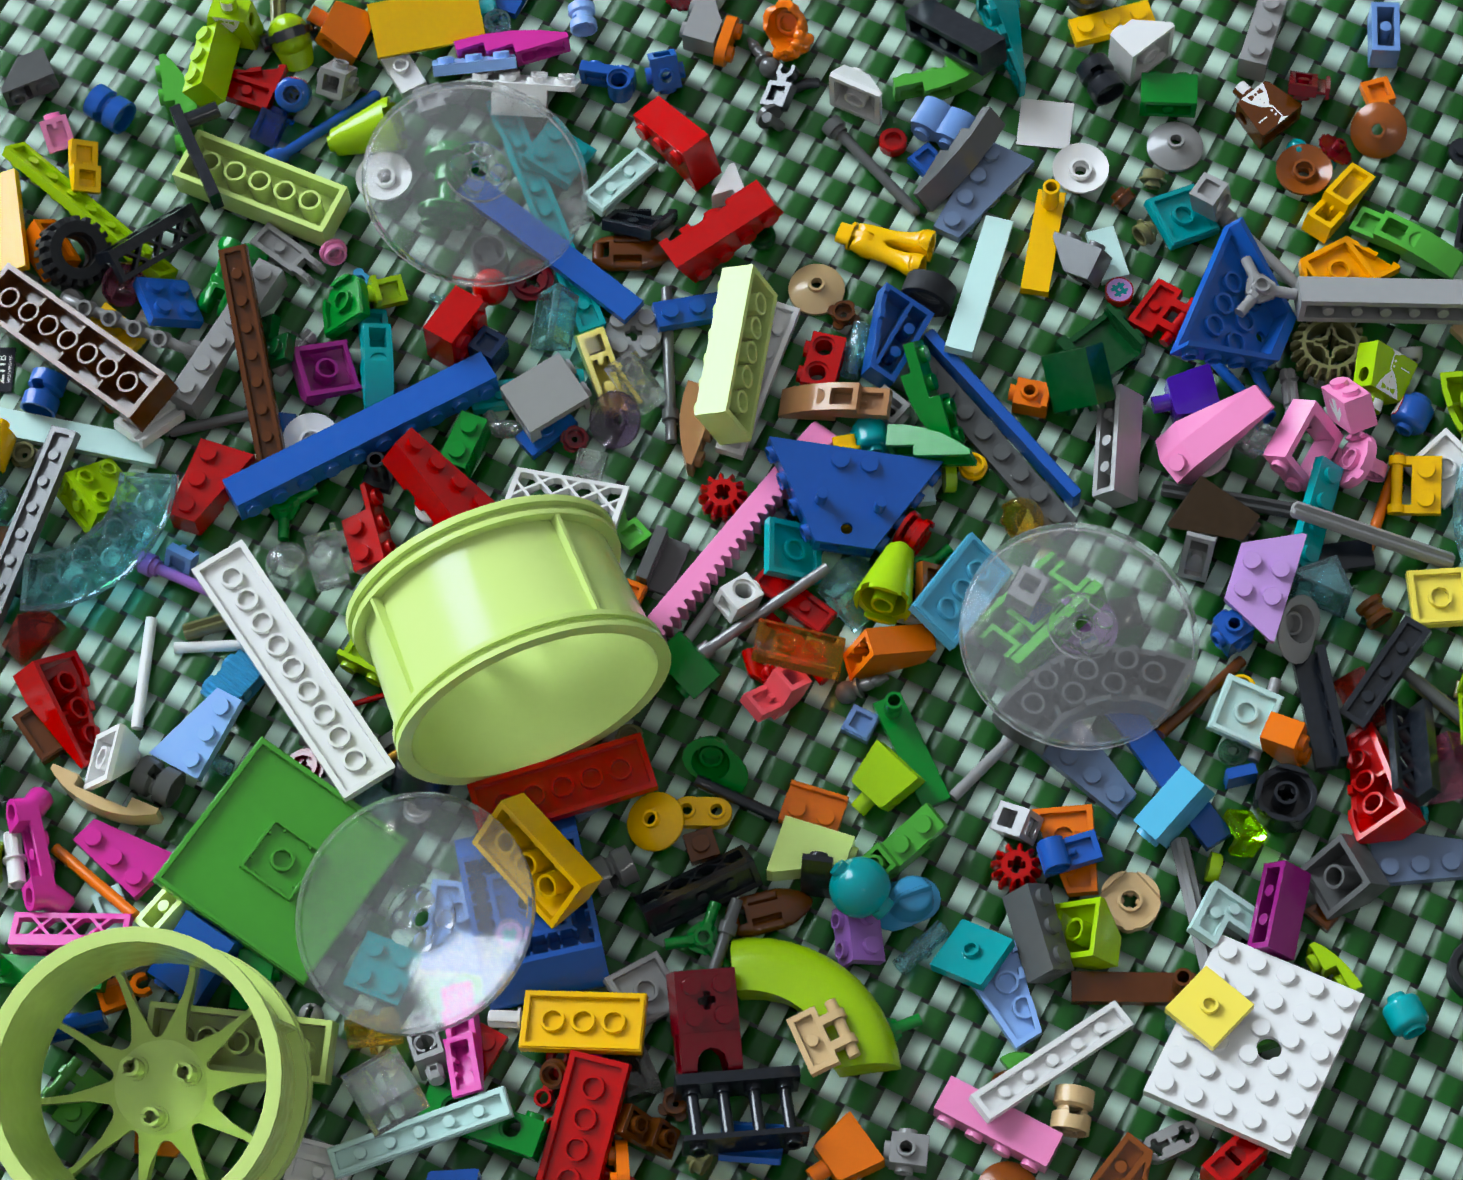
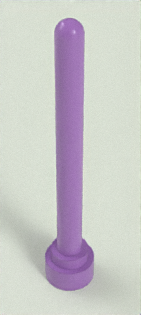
(154, 566)

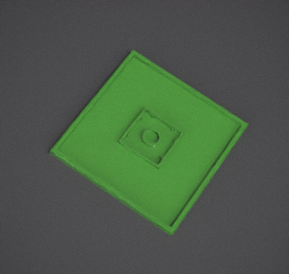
(252, 852)

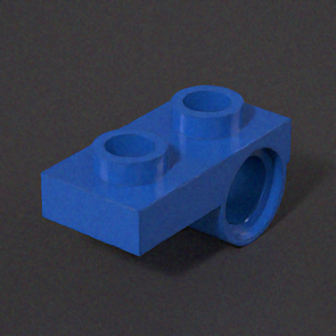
(608, 76)
(1069, 853)

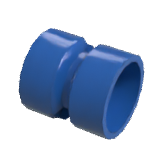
(111, 110)
(44, 392)

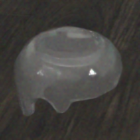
(286, 564)

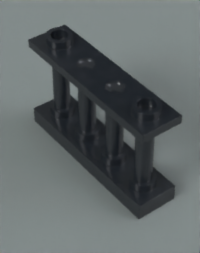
(747, 1083)

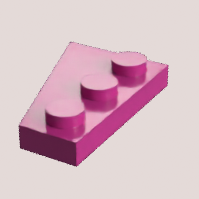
(122, 856)

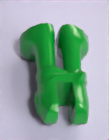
(215, 287)

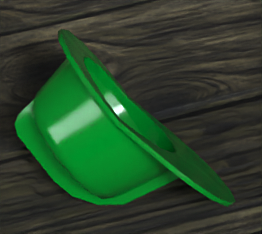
(713, 759)

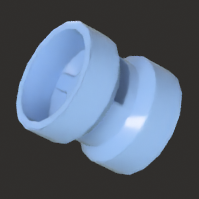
(582, 22)

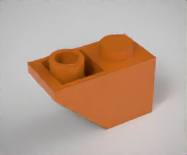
(1286, 740)

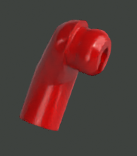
(755, 669)

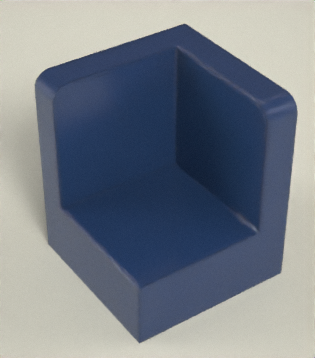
(492, 345)

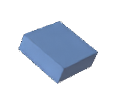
(860, 724)

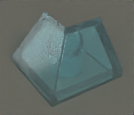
(839, 589)

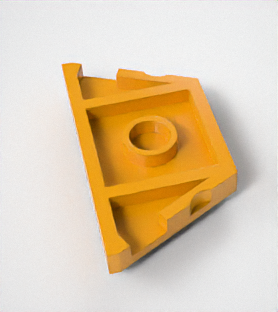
(1346, 259)

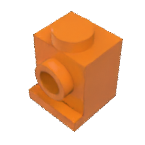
(1035, 403)

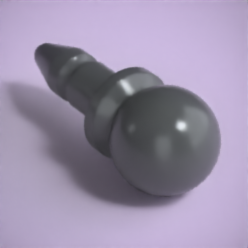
(764, 59)
(848, 691)

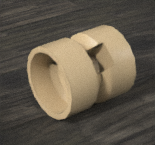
(1075, 1100)

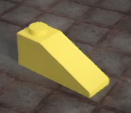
(596, 355)

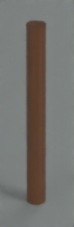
(1200, 698)

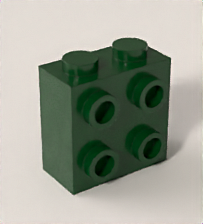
(1078, 379)

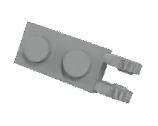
(287, 253)

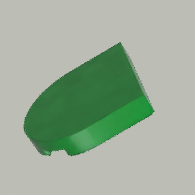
(345, 305)

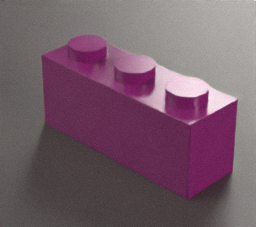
(1279, 909)

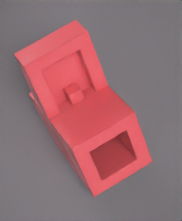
(778, 694)

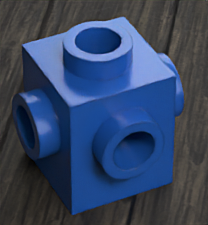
(664, 62)
(1231, 639)

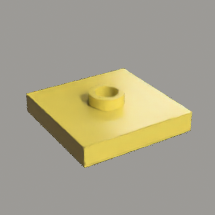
(1436, 596)
(1209, 1008)

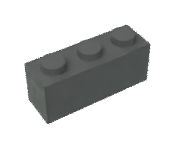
(1038, 933)

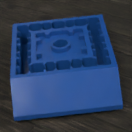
(560, 957)

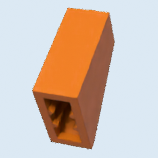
(888, 649)

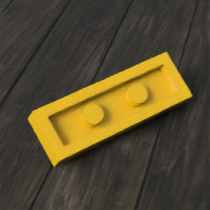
(1099, 25)

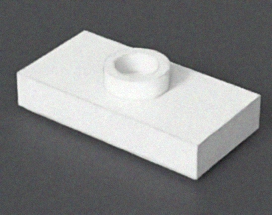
(403, 74)

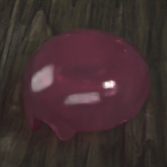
(119, 293)

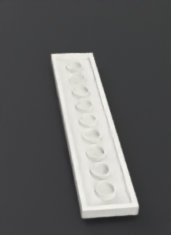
(294, 670)

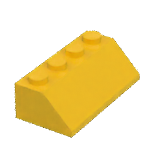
(559, 872)

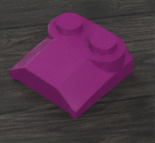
(324, 371)

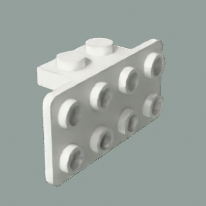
(533, 85)

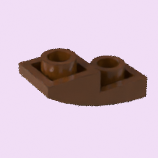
(647, 1132)

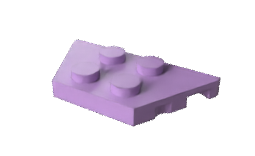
(1263, 581)

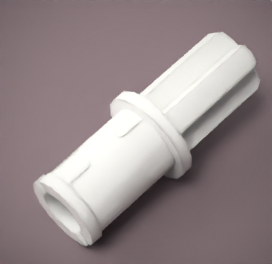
(14, 860)
(505, 1019)

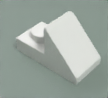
(727, 186)

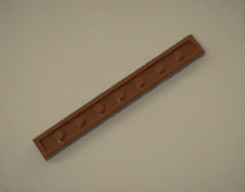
(251, 351)

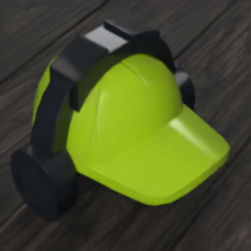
(291, 41)

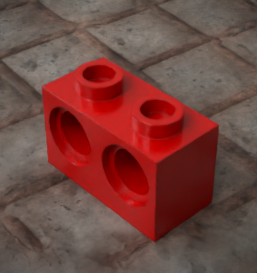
(823, 365)
(1233, 1160)

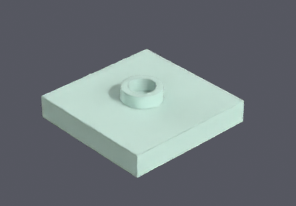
(1243, 711)

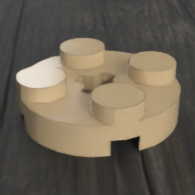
(1147, 902)

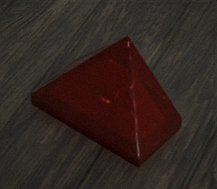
(30, 634)

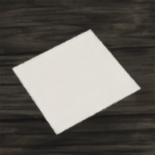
(1045, 123)

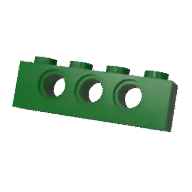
(526, 1144)

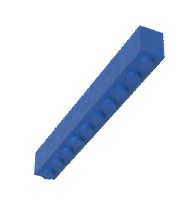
(357, 436)

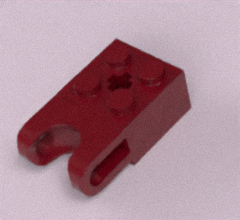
(709, 1028)

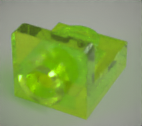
(1247, 832)

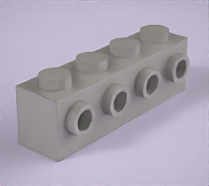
(1118, 449)

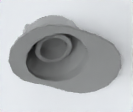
(1298, 628)

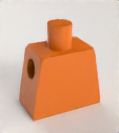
(341, 29)
(845, 1153)

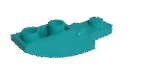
(376, 357)

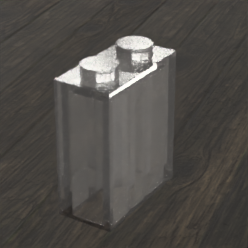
(385, 1091)

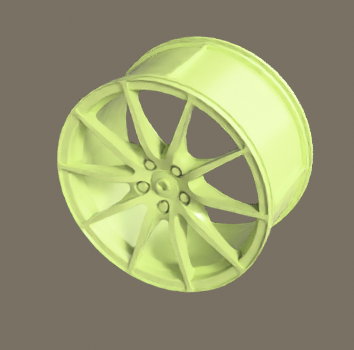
(506, 638)
(157, 1082)

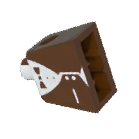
(1265, 111)

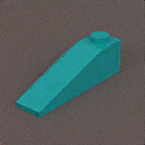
(1004, 19)

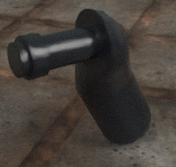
(807, 83)

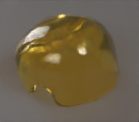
(1021, 515)

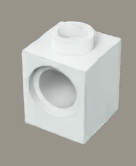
(731, 604)

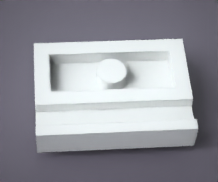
(163, 422)
(311, 1163)

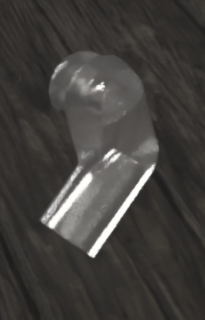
(502, 428)

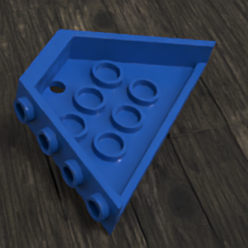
(1211, 325)
(848, 487)

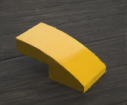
(83, 166)

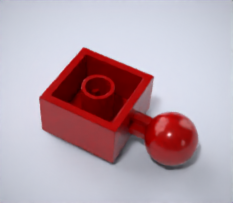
(458, 322)

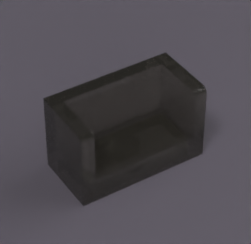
(643, 1077)

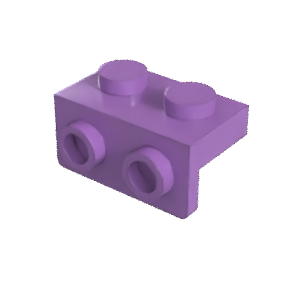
(857, 940)

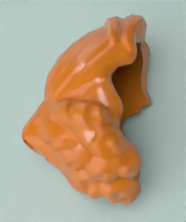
(787, 30)

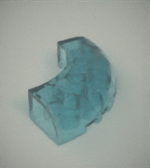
(105, 552)

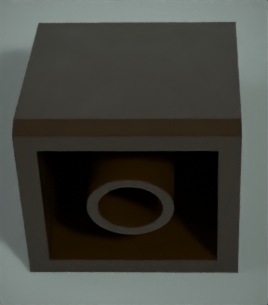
(1215, 513)

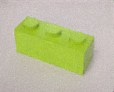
(211, 64)

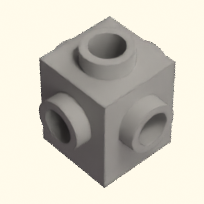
(337, 80)
(917, 1156)

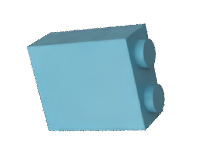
(1173, 808)

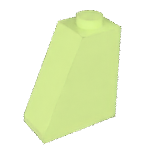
(804, 837)

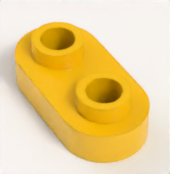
(701, 812)

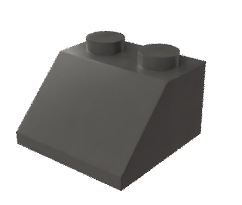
(1344, 876)

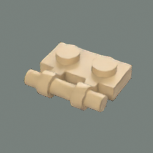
(814, 1041)

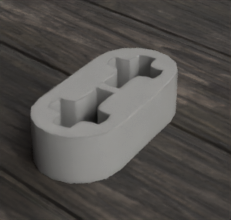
(1167, 1135)

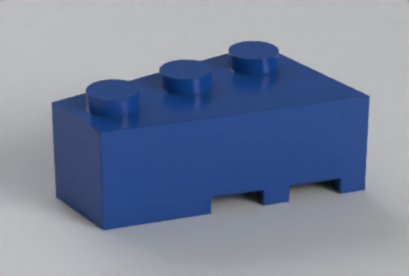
(893, 323)

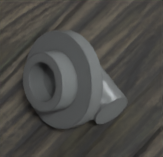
(769, 116)

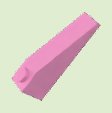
(1205, 436)

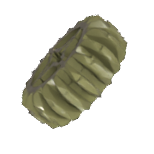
(1307, 350)

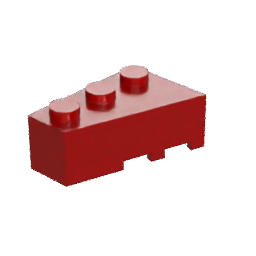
(678, 142)
(202, 489)

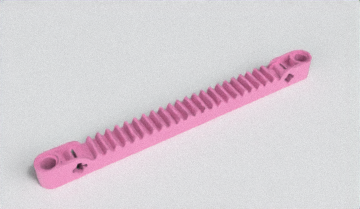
(726, 545)

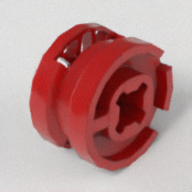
(914, 531)

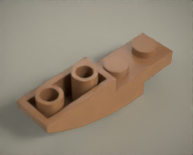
(835, 400)
(692, 432)

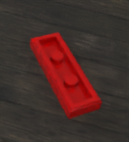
(803, 608)

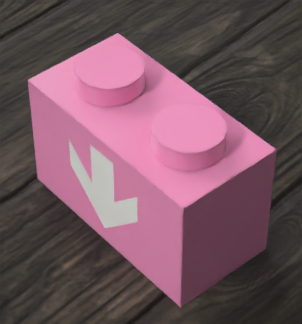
(1349, 405)

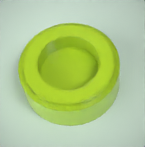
(949, 479)
(1213, 867)

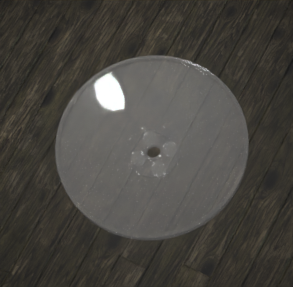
(467, 224)
(1070, 683)
(363, 904)

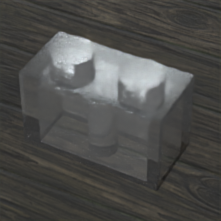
(635, 379)

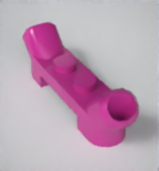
(25, 817)

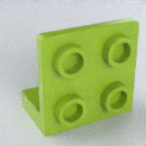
(89, 491)

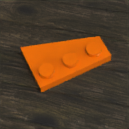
(1068, 822)

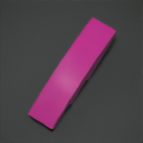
(525, 44)
(465, 1058)

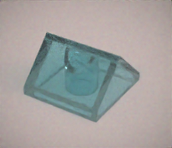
(554, 319)
(1325, 584)

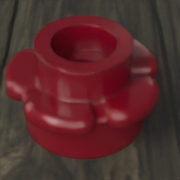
(577, 432)

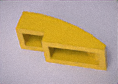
(1337, 202)

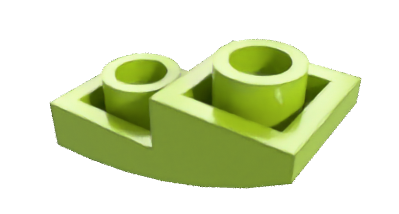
(1327, 963)

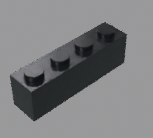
(956, 36)

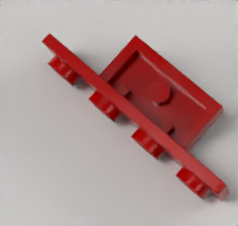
(368, 532)

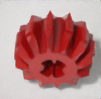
(718, 488)
(1005, 863)

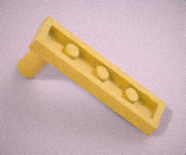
(1041, 246)

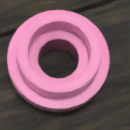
(333, 257)

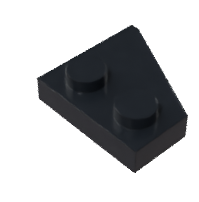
(638, 223)

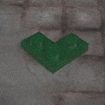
(279, 347)

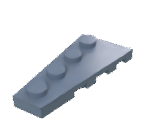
(981, 190)
(1093, 775)
(1419, 859)

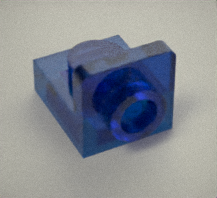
(270, 126)

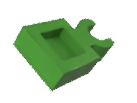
(632, 534)

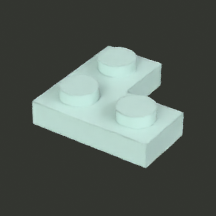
(1219, 910)

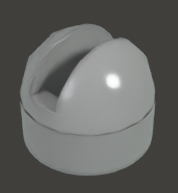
(1413, 352)
(317, 1012)

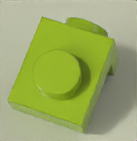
(386, 291)

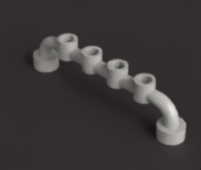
(133, 327)

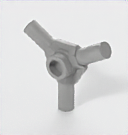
(1260, 288)

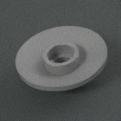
(1174, 156)

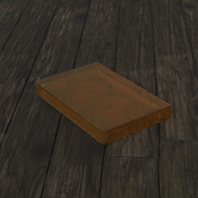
(798, 649)

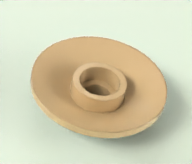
(816, 300)

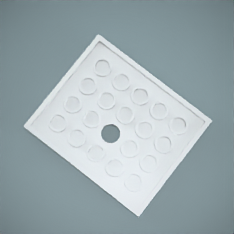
(1233, 1084)

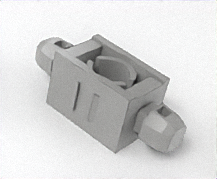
(432, 1063)

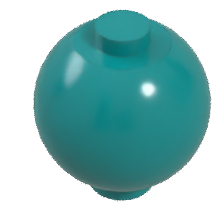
(860, 888)

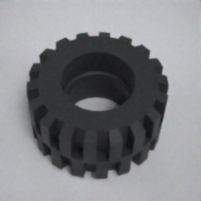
(51, 256)

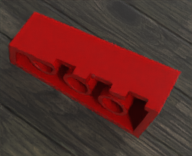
(722, 231)
(432, 478)

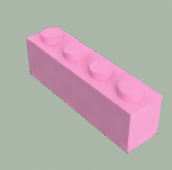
(1009, 1134)

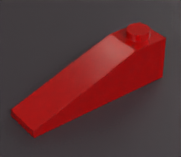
(60, 699)
(1375, 809)

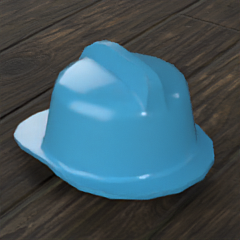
(914, 902)

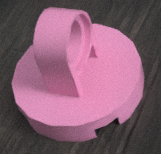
(1359, 461)

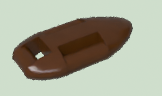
(628, 254)
(772, 910)

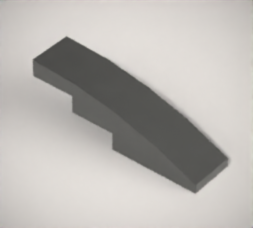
(957, 162)

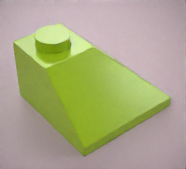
(1090, 933)

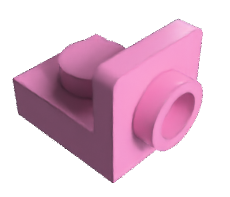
(56, 132)

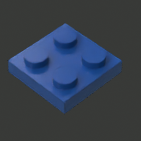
(168, 302)

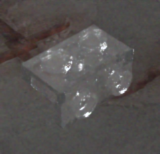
(327, 559)

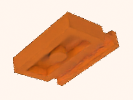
(814, 805)

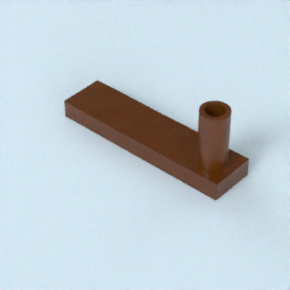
(1128, 987)

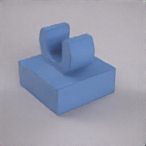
(181, 559)

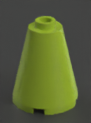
(354, 133)
(888, 585)

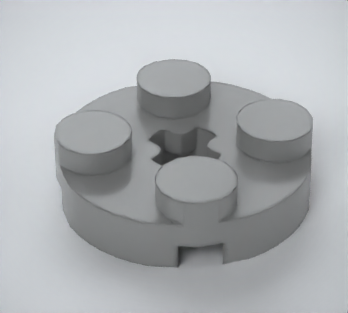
(643, 323)

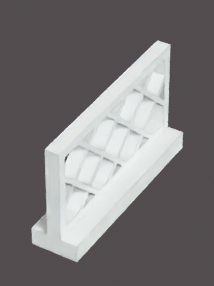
(571, 485)

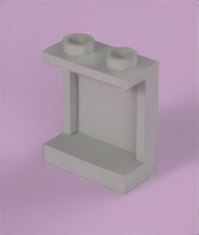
(545, 395)

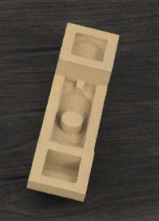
(135, 814)

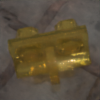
(362, 1037)

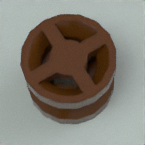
(1374, 611)

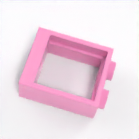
(1301, 417)

